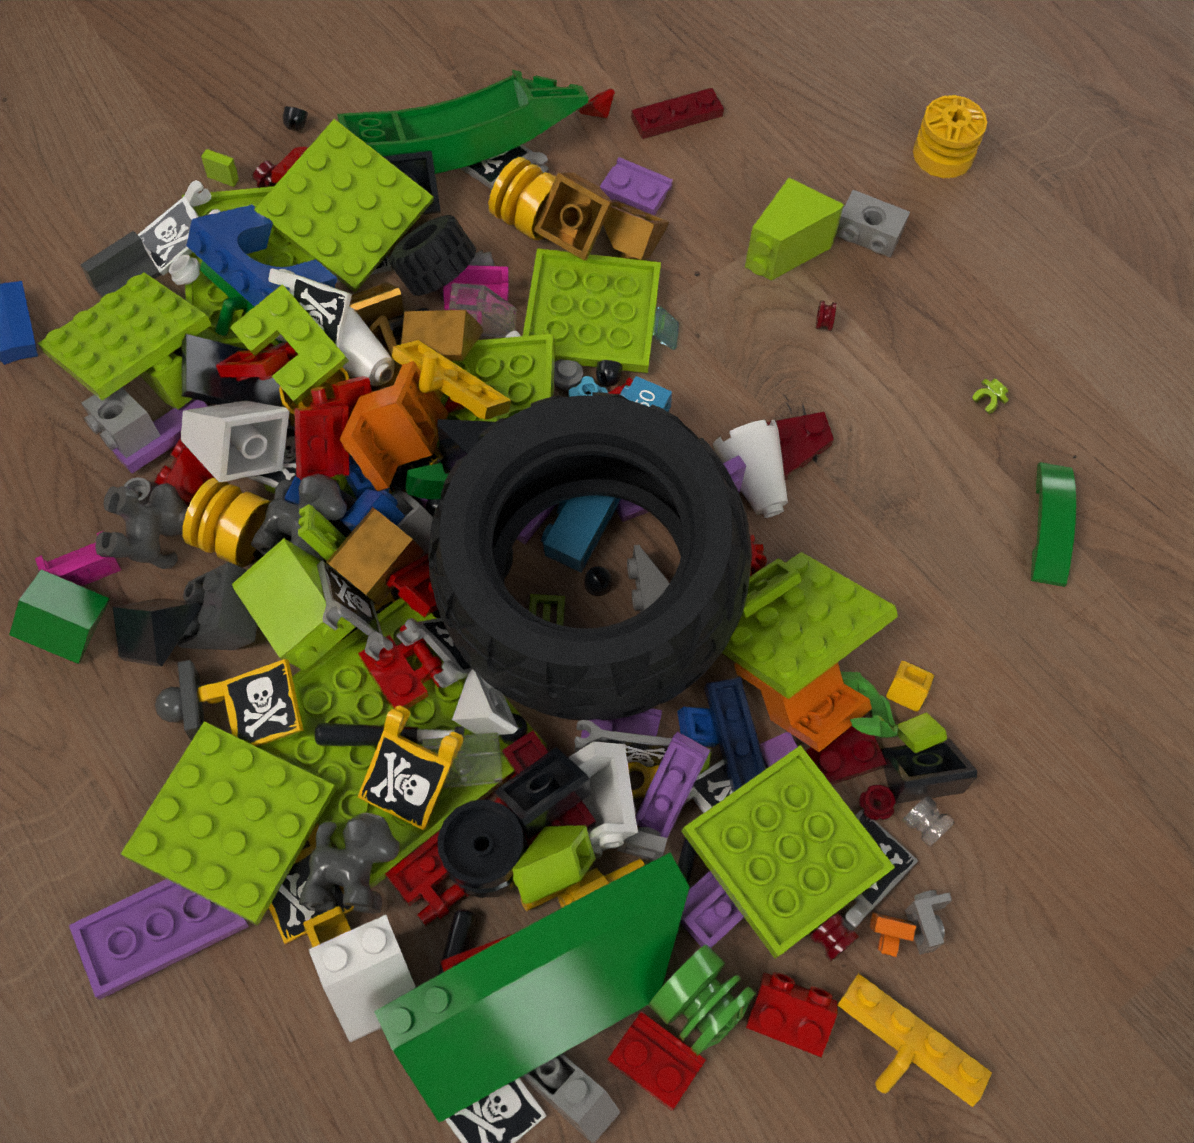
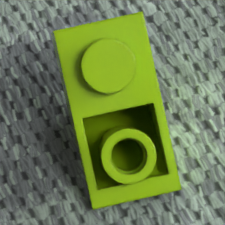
(166, 380)
(553, 862)

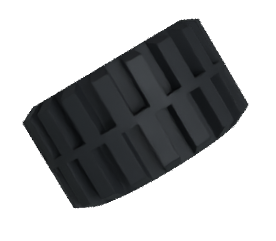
(432, 255)

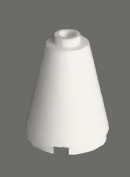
(365, 352)
(764, 472)

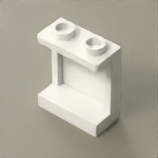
(610, 794)

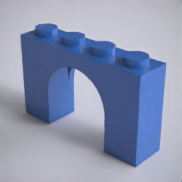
(225, 240)

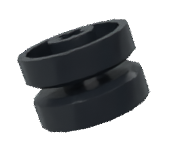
(461, 844)

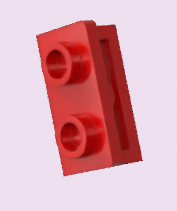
(185, 472)
(793, 1013)

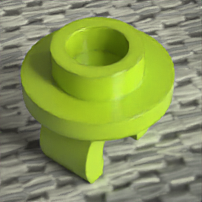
(995, 391)

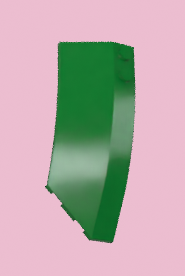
(472, 125)
(538, 989)

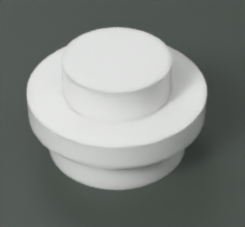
(184, 270)

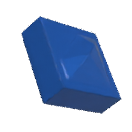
(698, 725)

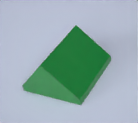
(58, 616)

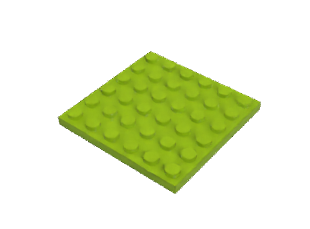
(344, 693)

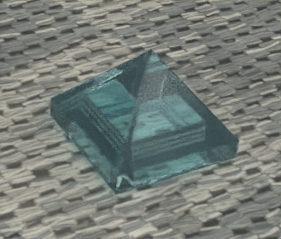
(665, 328)

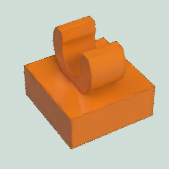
(891, 931)

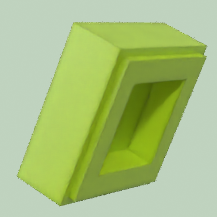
(220, 167)
(921, 732)

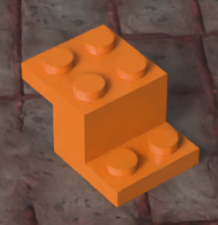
(393, 427)
(817, 711)

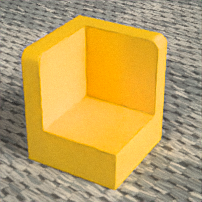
(326, 926)

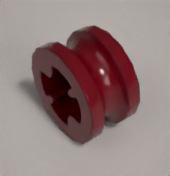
(825, 315)

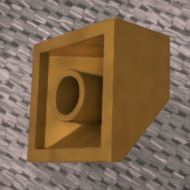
(633, 230)

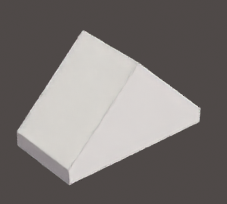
(483, 708)

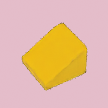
(910, 686)

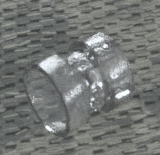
(928, 820)

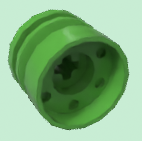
(702, 999)

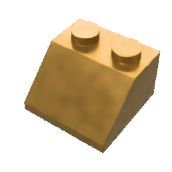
(573, 214)

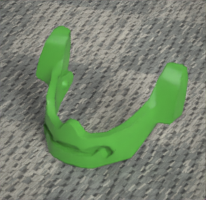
(882, 721)

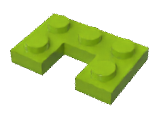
(283, 315)

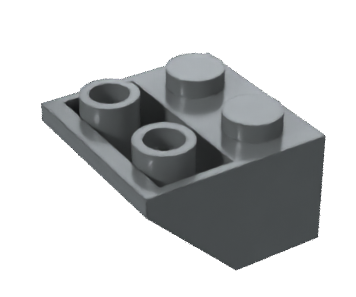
(223, 618)

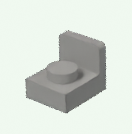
(645, 844)
(929, 927)

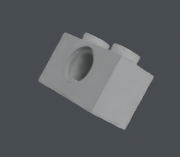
(872, 223)
(120, 421)

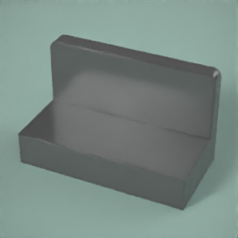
(117, 264)

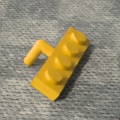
(457, 383)
(914, 1042)

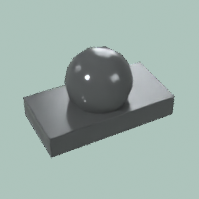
(182, 702)

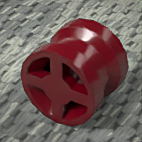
(834, 936)

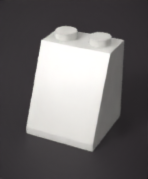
(237, 438)
(362, 974)

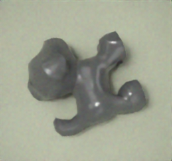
(283, 516)
(143, 525)
(366, 842)

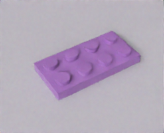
(148, 934)

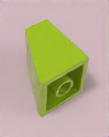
(792, 230)
(289, 604)

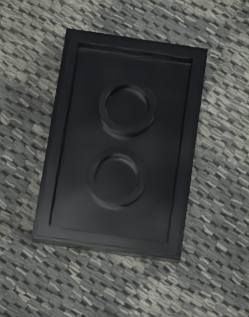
(203, 382)

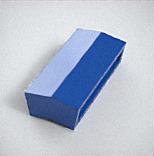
(15, 324)

